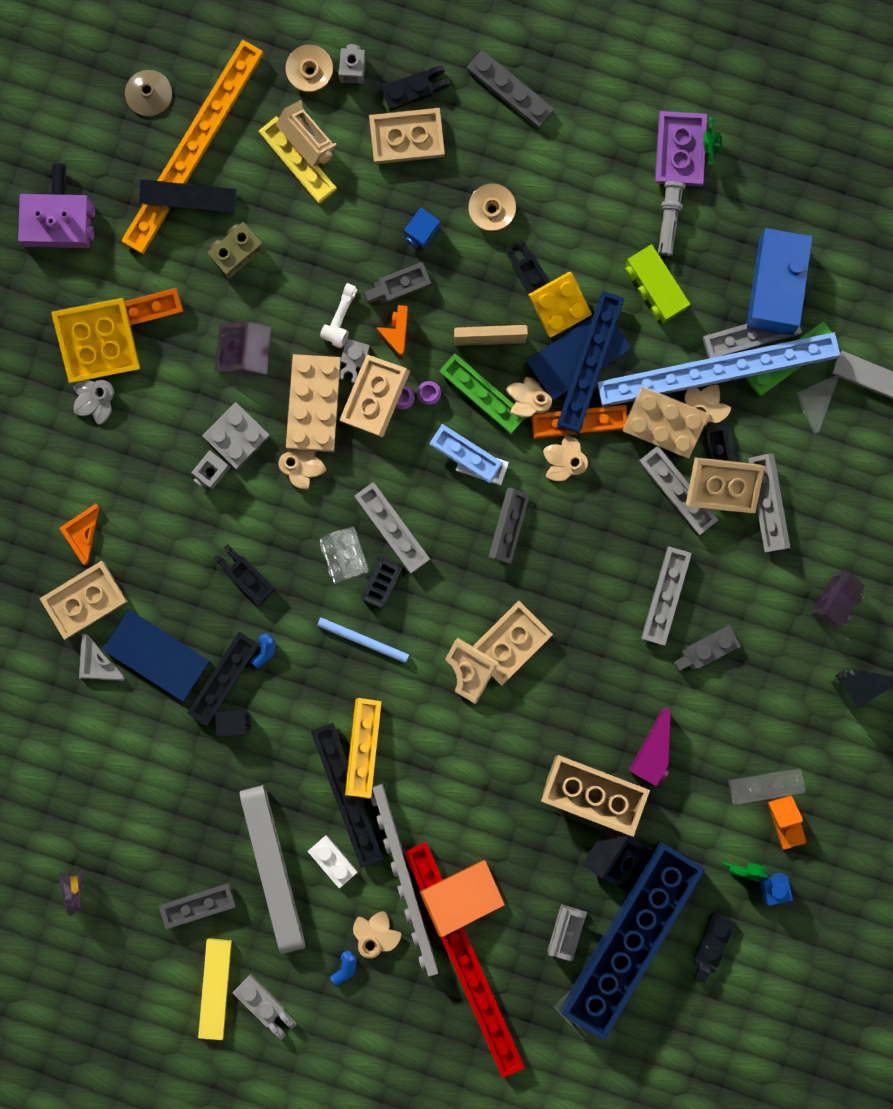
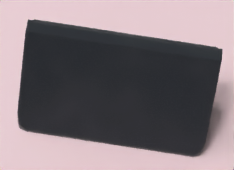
(722, 443)

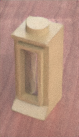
(305, 135)

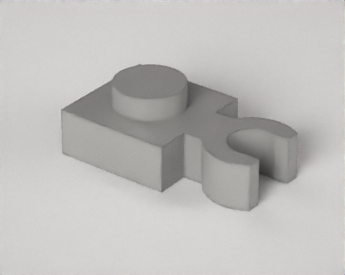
(353, 356)

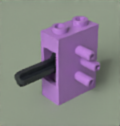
(56, 218)

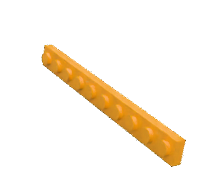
(196, 140)

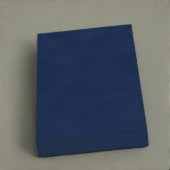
(557, 362)
(156, 655)

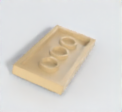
(313, 403)

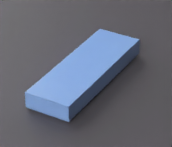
(466, 453)

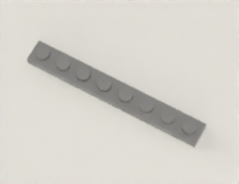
(406, 889)

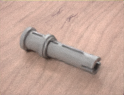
(671, 207)

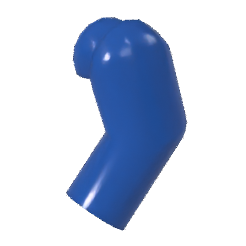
(267, 650)
(347, 970)

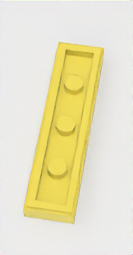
(310, 177)
(215, 989)

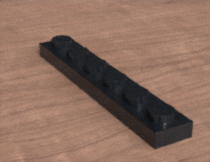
(350, 807)

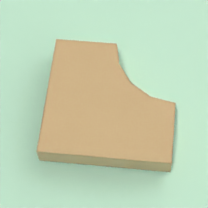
(471, 668)

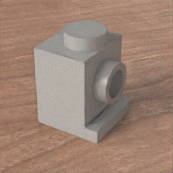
(352, 72)
(210, 461)

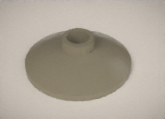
(153, 102)

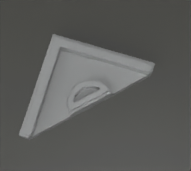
(95, 663)

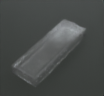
(766, 786)

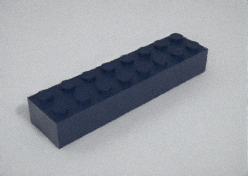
(631, 940)

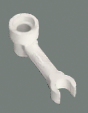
(333, 332)

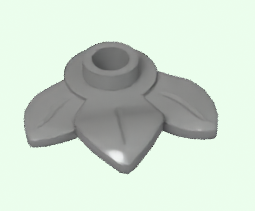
(91, 402)

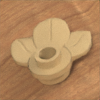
(526, 397)
(708, 401)
(561, 459)
(305, 467)
(376, 931)

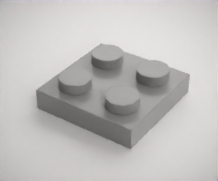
(236, 435)

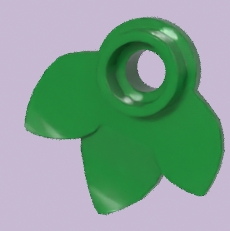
(712, 141)
(752, 871)

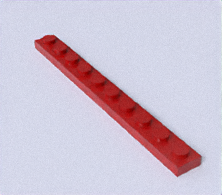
(470, 973)

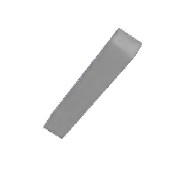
(272, 869)

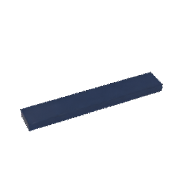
(590, 362)

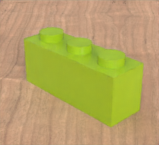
(656, 284)

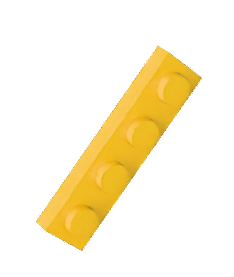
(363, 748)

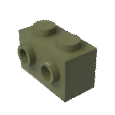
(235, 249)

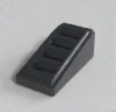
(373, 600)

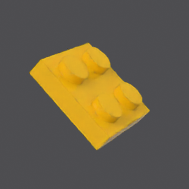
(560, 304)

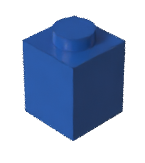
(421, 229)
(775, 889)

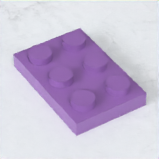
(680, 148)

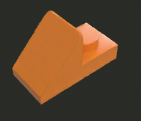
(396, 337)
(787, 822)

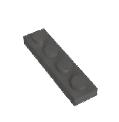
(510, 89)

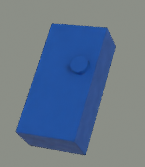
(779, 281)

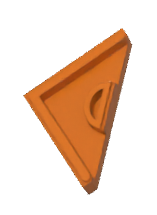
(80, 532)

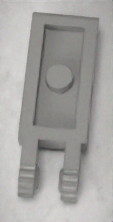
(263, 1005)

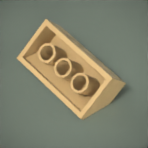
(594, 795)

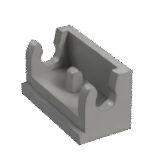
(566, 932)

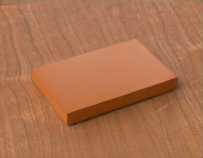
(462, 898)

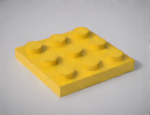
(96, 340)

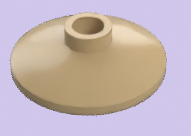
(309, 57)
(496, 196)

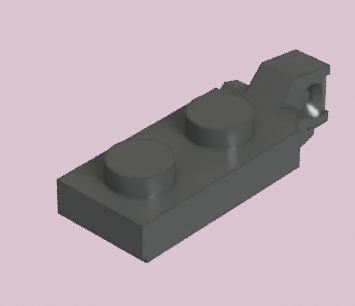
(399, 284)
(708, 649)

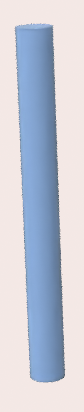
(363, 640)

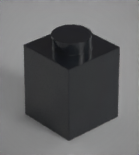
(232, 722)

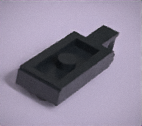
(712, 945)

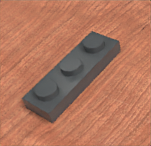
(509, 525)
(197, 905)

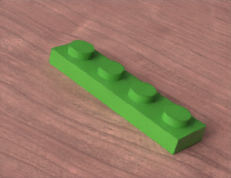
(764, 382)
(481, 392)

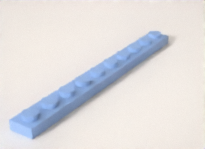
(721, 368)

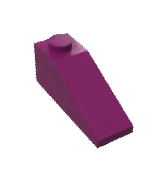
(654, 753)

